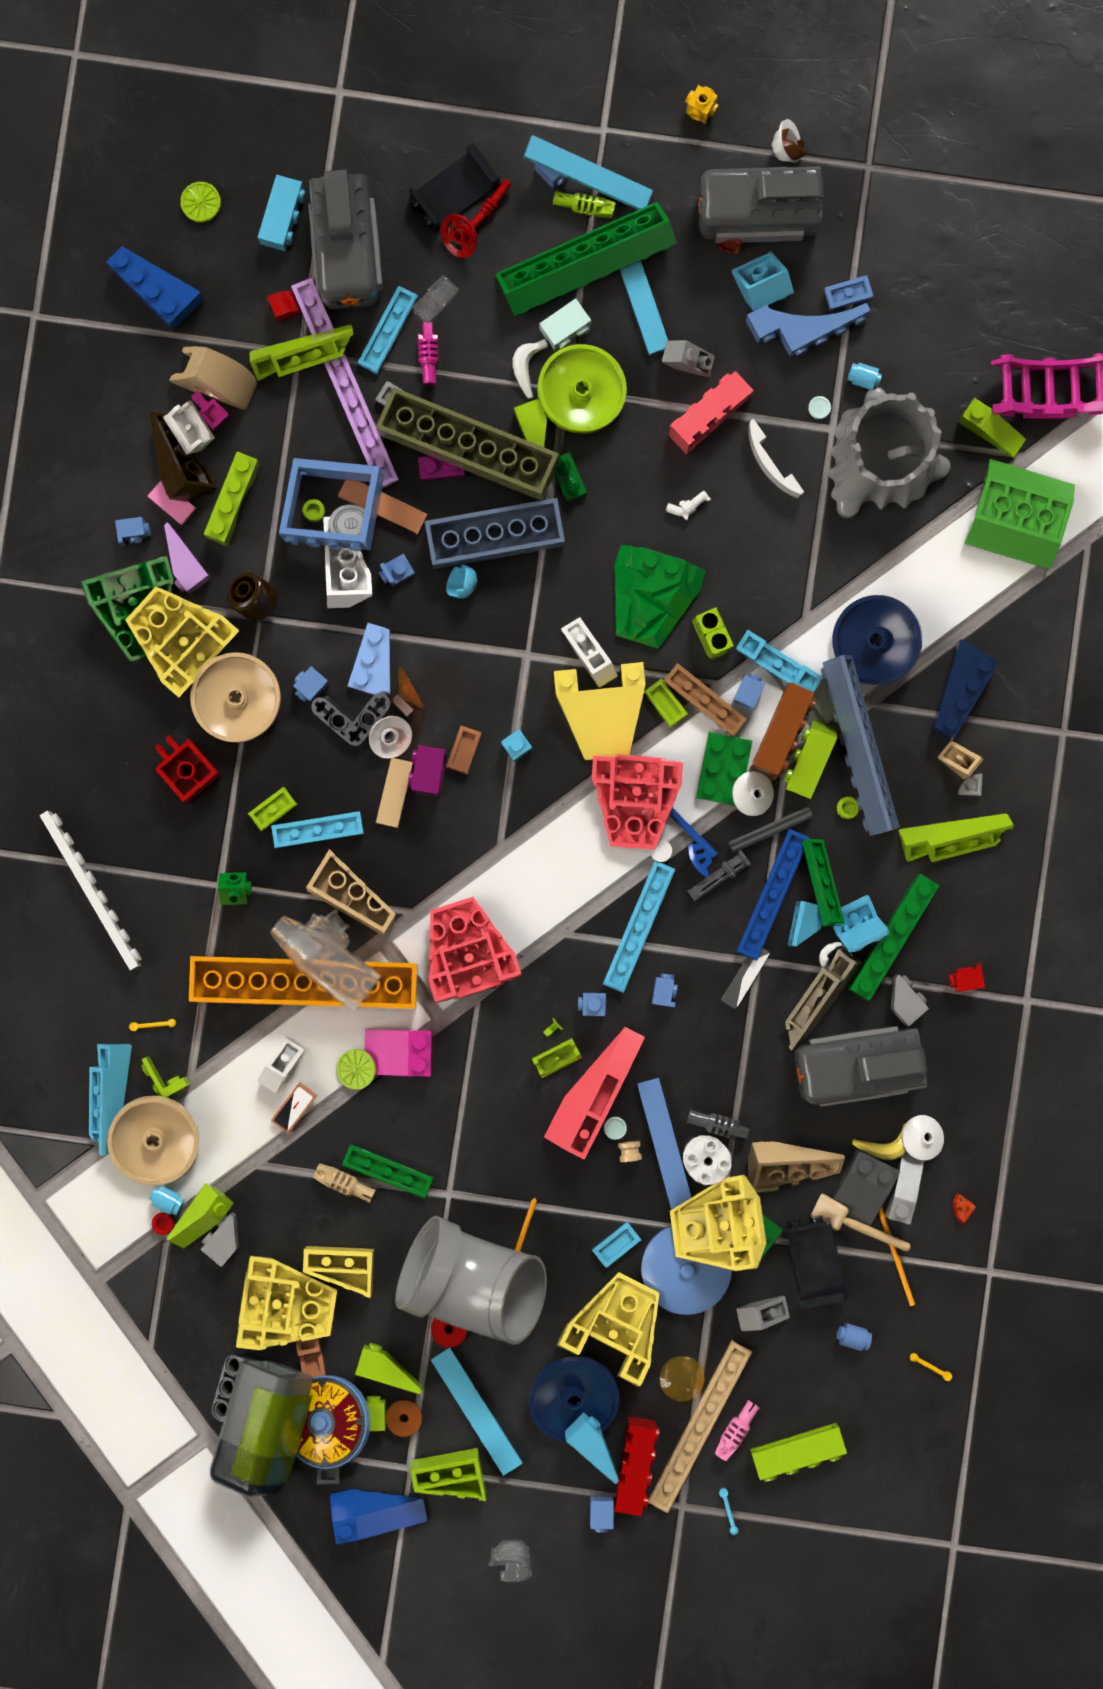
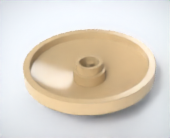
(235, 697)
(153, 1140)

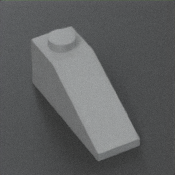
(905, 1190)

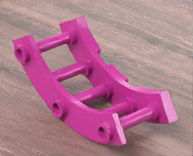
(1050, 409)

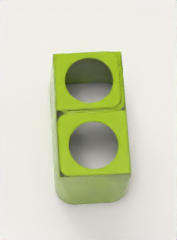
(720, 628)

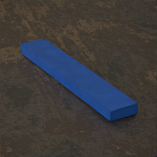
(772, 895)

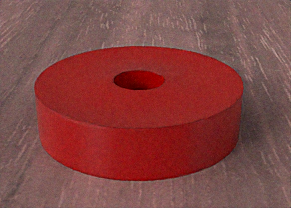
(444, 1338)

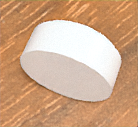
(662, 852)

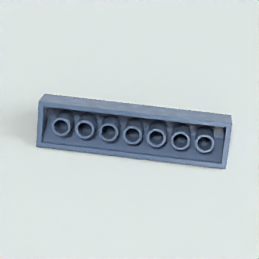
(860, 745)

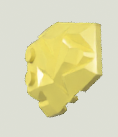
(178, 636)
(282, 1306)

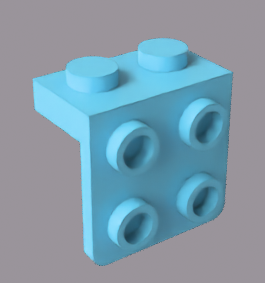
(861, 925)

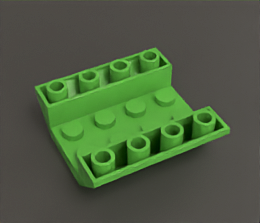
(1021, 514)

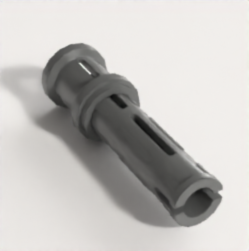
(728, 870)

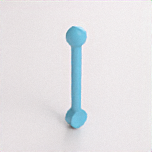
(724, 1493)

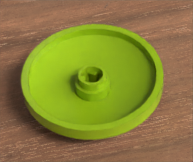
(581, 388)

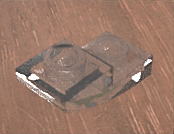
(435, 299)

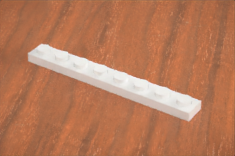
(95, 897)

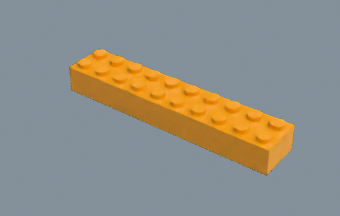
(282, 983)

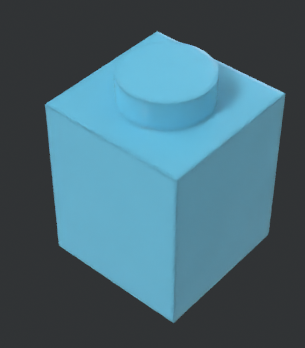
(516, 745)

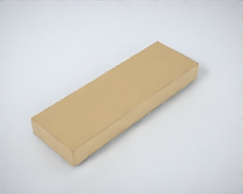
(394, 792)

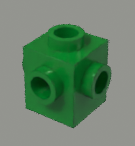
(234, 888)

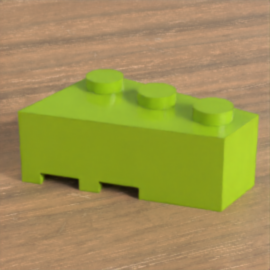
(811, 758)
(450, 1474)

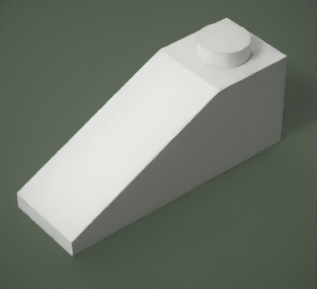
(589, 652)

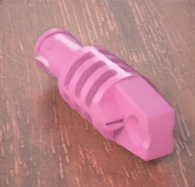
(736, 1431)

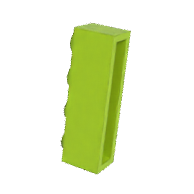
(798, 1451)

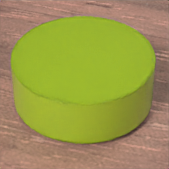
(313, 511)
(847, 808)

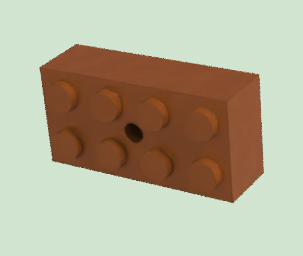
(782, 730)

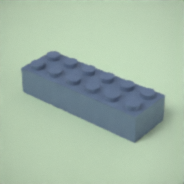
(495, 533)

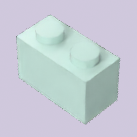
(565, 325)

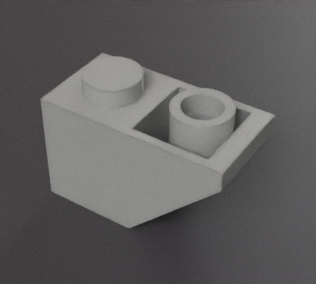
(688, 358)
(905, 1002)
(223, 1242)

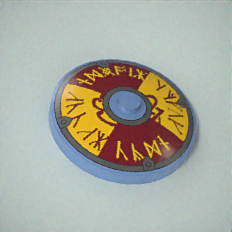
(335, 1423)

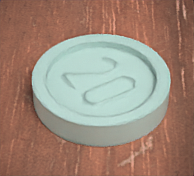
(819, 407)
(615, 1128)

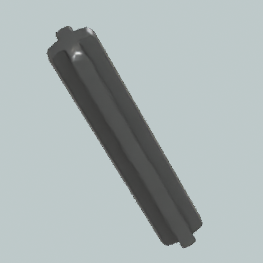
(770, 829)

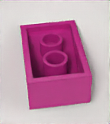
(400, 1051)

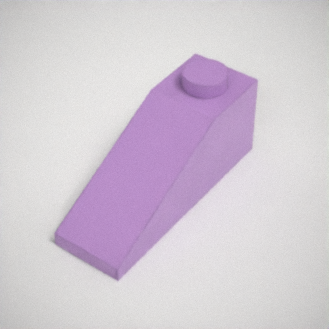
(185, 566)

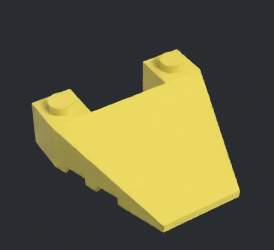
(602, 718)
(621, 1318)

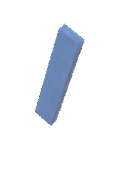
(664, 1142)

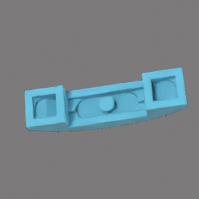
(777, 663)

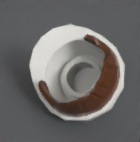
(787, 143)

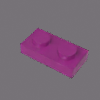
(433, 469)

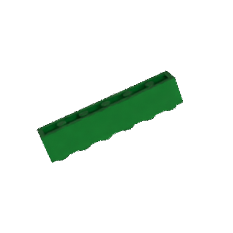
(899, 926)

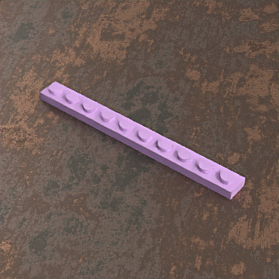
(346, 384)

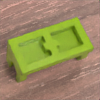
(556, 1058)

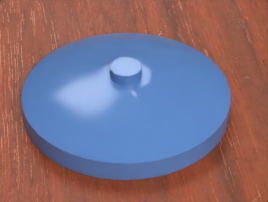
(682, 1284)

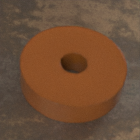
(400, 1427)

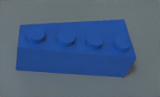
(158, 289)

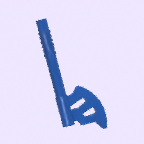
(701, 844)

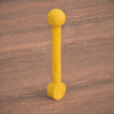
(135, 1026)
(947, 1376)

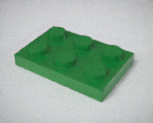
(722, 764)

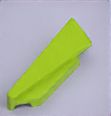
(300, 352)
(953, 837)

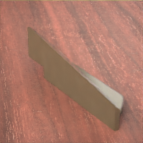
(820, 997)

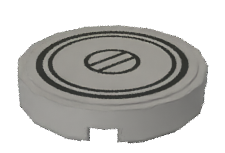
(347, 520)

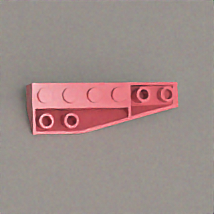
(593, 1095)

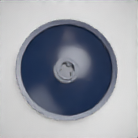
(880, 637)
(570, 1389)

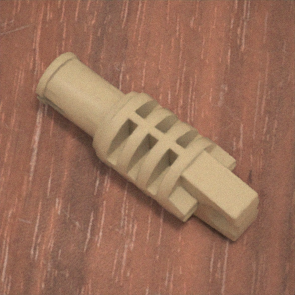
(342, 1182)

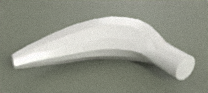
(521, 362)

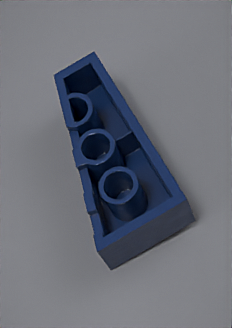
(965, 681)

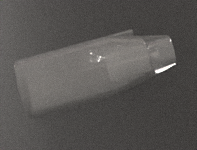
(324, 958)

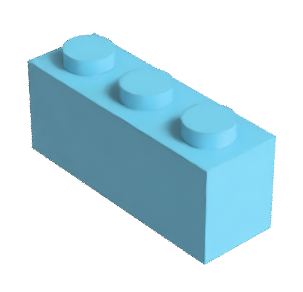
(281, 213)

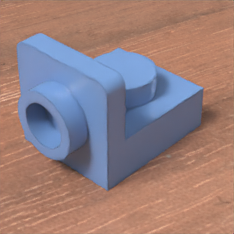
(396, 570)

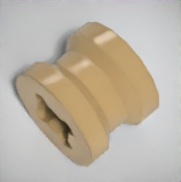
(630, 1151)

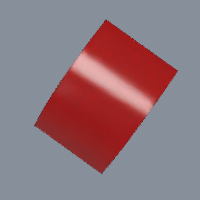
(284, 305)

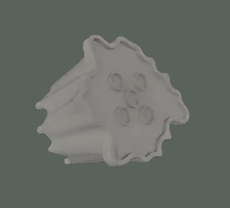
(862, 448)

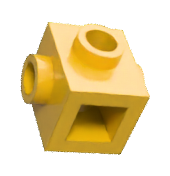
(701, 103)

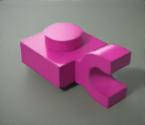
(210, 411)

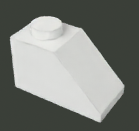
(280, 1065)

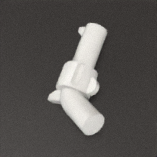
(688, 507)

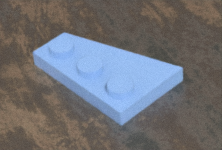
(372, 663)

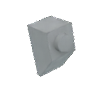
(762, 1313)

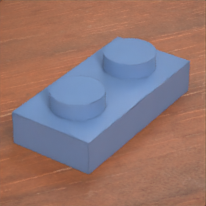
(848, 293)

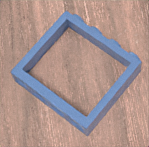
(333, 470)

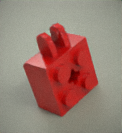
(173, 769)

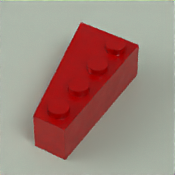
(635, 1466)

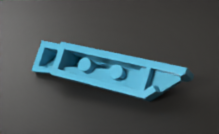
(107, 1090)

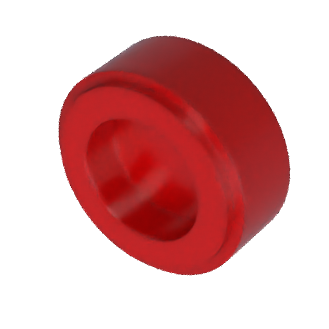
(163, 1223)

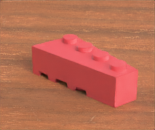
(710, 411)

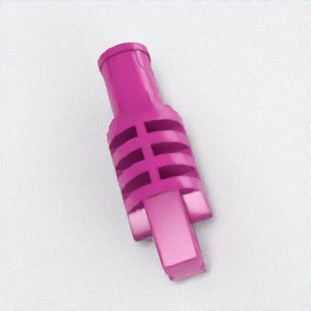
(428, 354)

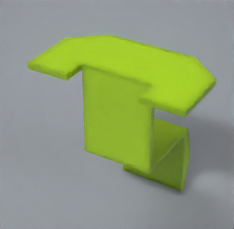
(552, 1028)

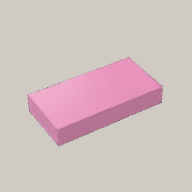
(176, 509)

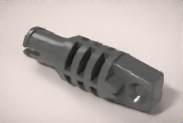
(718, 1125)

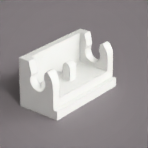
(189, 428)

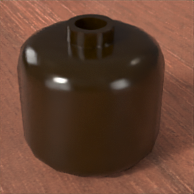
(252, 596)

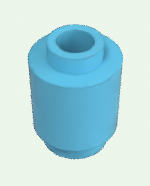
(864, 376)
(166, 1200)

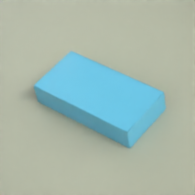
(616, 1244)

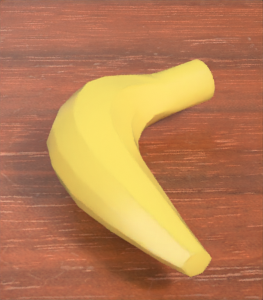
(882, 1151)

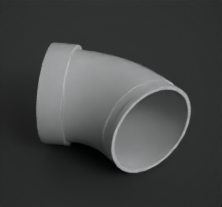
(471, 1283)

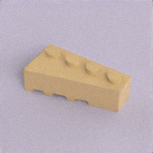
(346, 892)

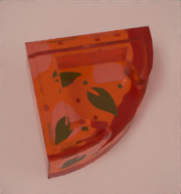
(731, 247)
(962, 1208)

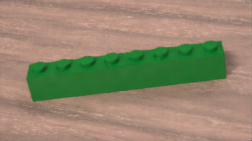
(586, 258)

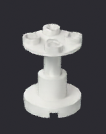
(700, 1148)

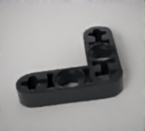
(351, 724)

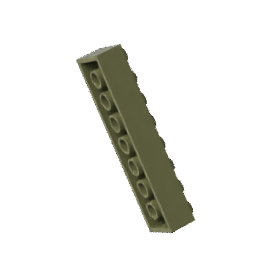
(467, 444)

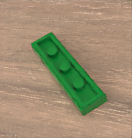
(823, 882)
(387, 1171)

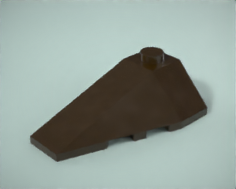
(179, 473)

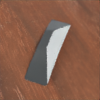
(744, 979)

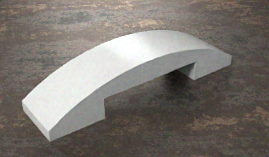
(786, 484)

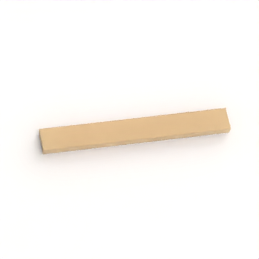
(699, 1426)

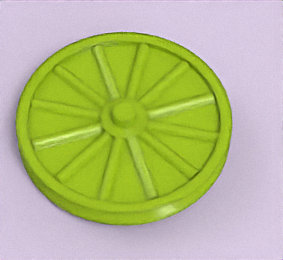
(200, 201)
(356, 1069)

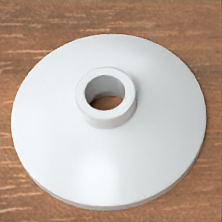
(396, 742)
(744, 795)
(914, 1139)

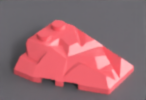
(636, 796)
(467, 952)

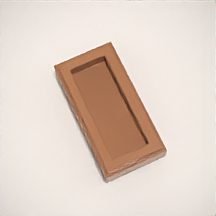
(464, 750)

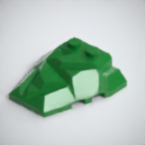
(120, 593)
(652, 593)

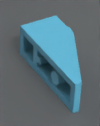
(589, 1441)

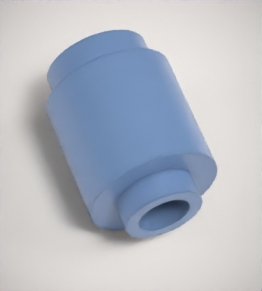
(854, 1337)

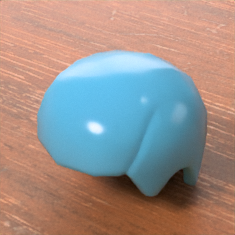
(461, 582)

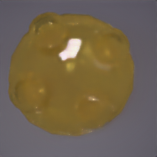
(682, 1378)

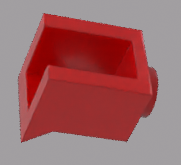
(967, 978)

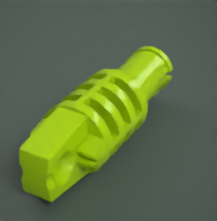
(585, 204)

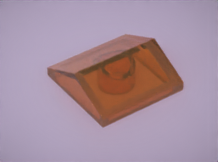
(407, 691)

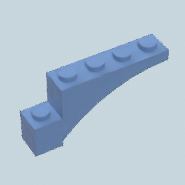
(801, 331)

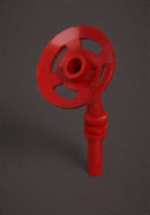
(468, 231)

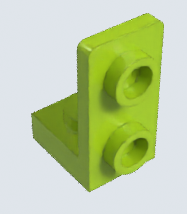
(159, 1087)

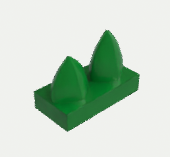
(569, 478)

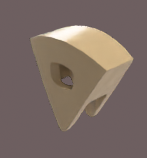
(216, 377)

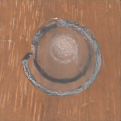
(515, 1558)

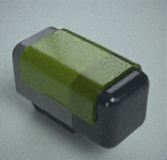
(260, 1424)

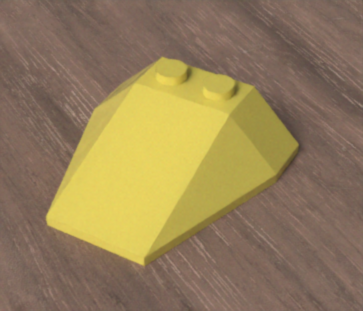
(721, 1226)

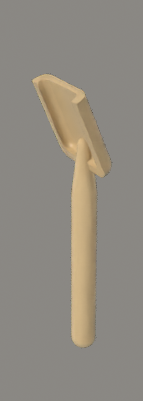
(837, 1212)

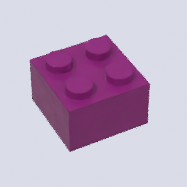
(428, 770)

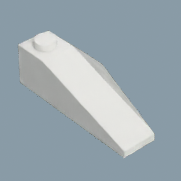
(346, 576)

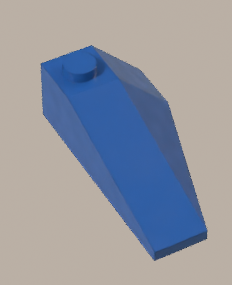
(368, 1514)

